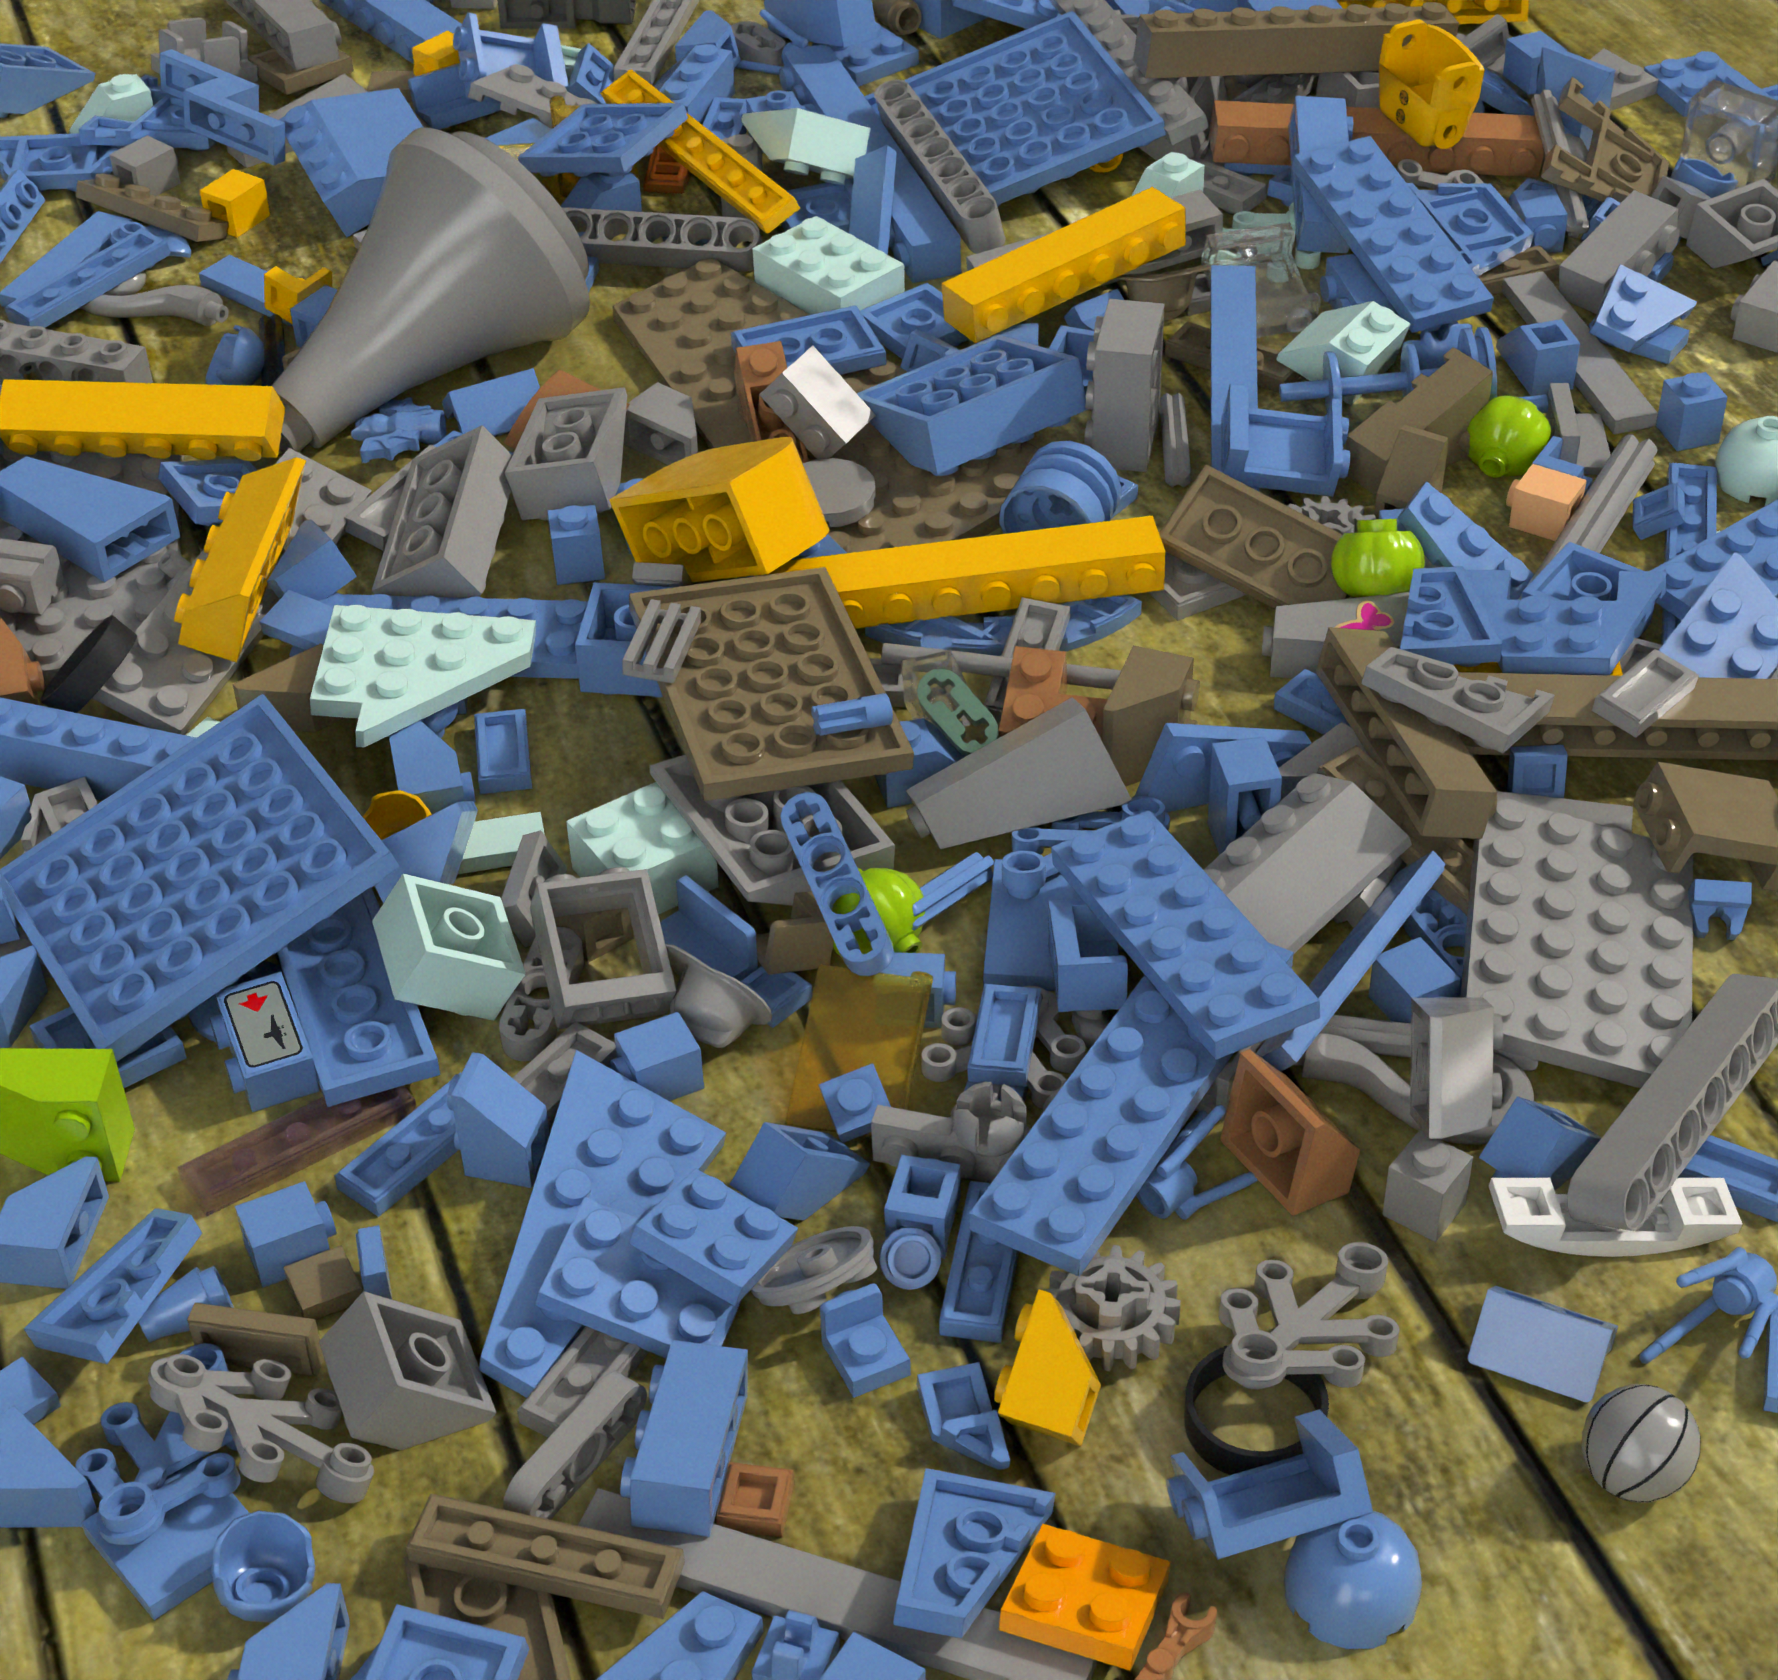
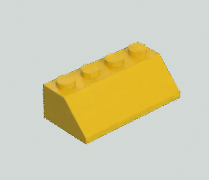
(239, 560)

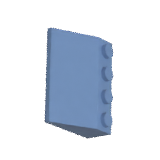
(347, 148)
(976, 402)

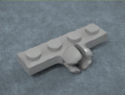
(977, 1137)

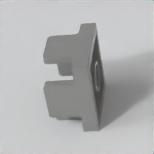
(224, 53)

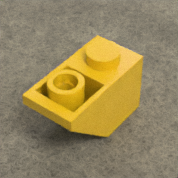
(1051, 1378)

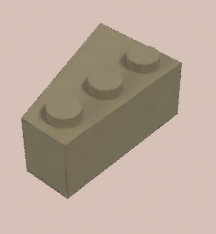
(1437, 404)

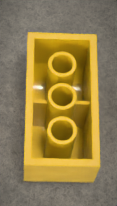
(724, 511)

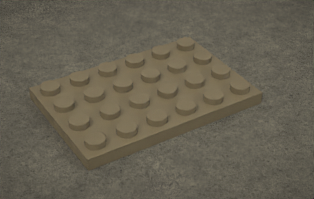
(751, 680)

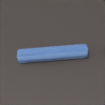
(952, 887)

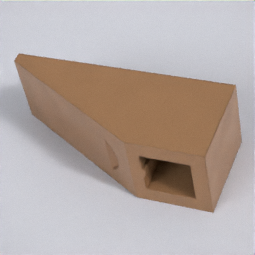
(753, 372)

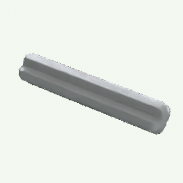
(1175, 440)

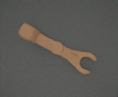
(1180, 1638)

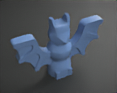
(398, 429)

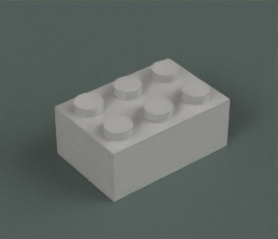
(1125, 383)

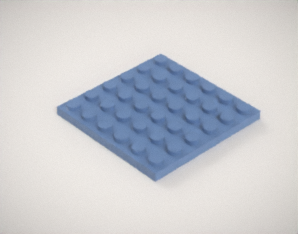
(1036, 107)
(191, 876)

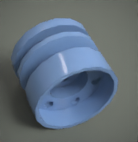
(1061, 488)

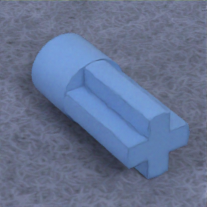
(852, 714)

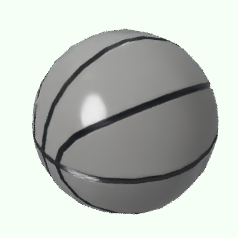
(1641, 1443)

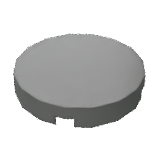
(842, 489)

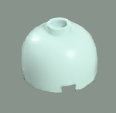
(1750, 460)

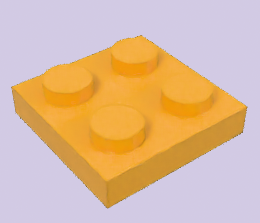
(1085, 1596)

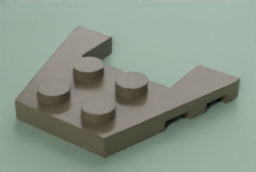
(1615, 159)

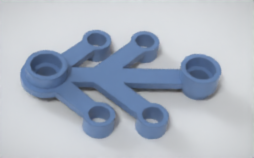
(1026, 869)
(138, 1508)

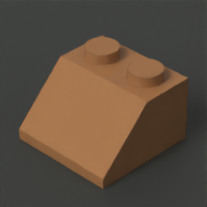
(1286, 1138)

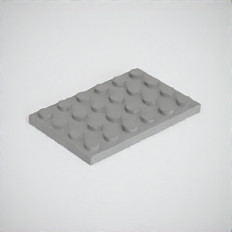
(1579, 942)

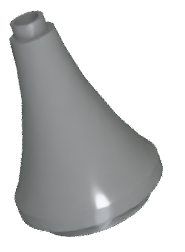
(451, 270)

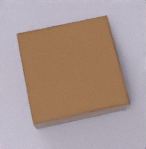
(755, 1499)

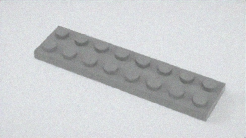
(174, 684)

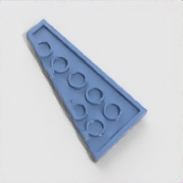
(604, 1145)

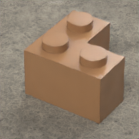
(1039, 684)

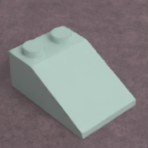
(809, 142)

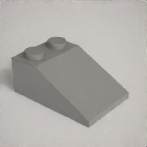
(569, 453)

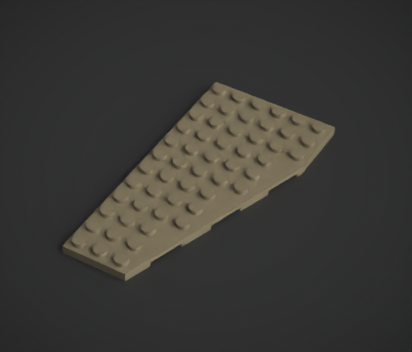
(686, 339)

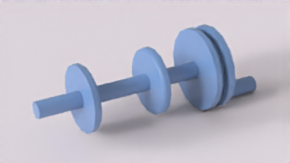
(1333, 386)

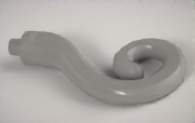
(178, 300)
(1352, 1064)

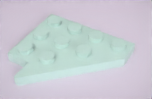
(412, 663)

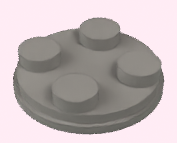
(817, 1267)

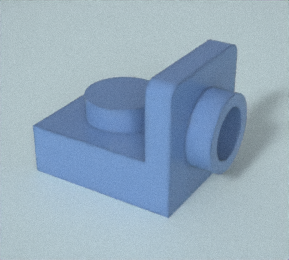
(862, 1341)

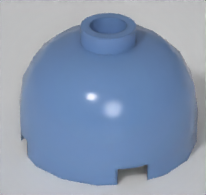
(1354, 1581)

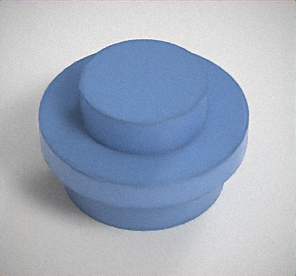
(909, 1258)

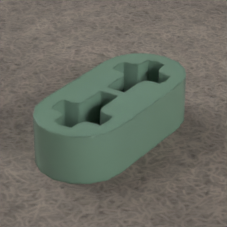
(967, 705)

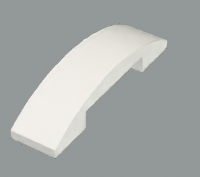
(1686, 1217)

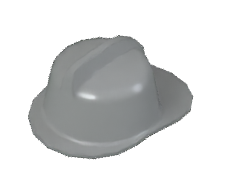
(712, 1002)

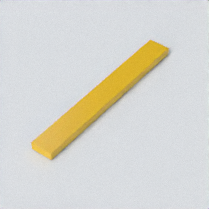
(712, 159)

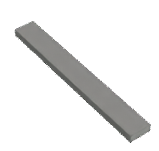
(841, 1597)

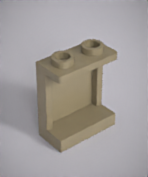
(1713, 815)

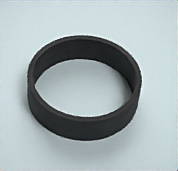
(89, 666)
(1221, 1454)

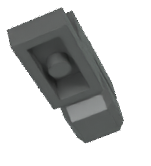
(563, 13)

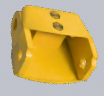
(1428, 83)

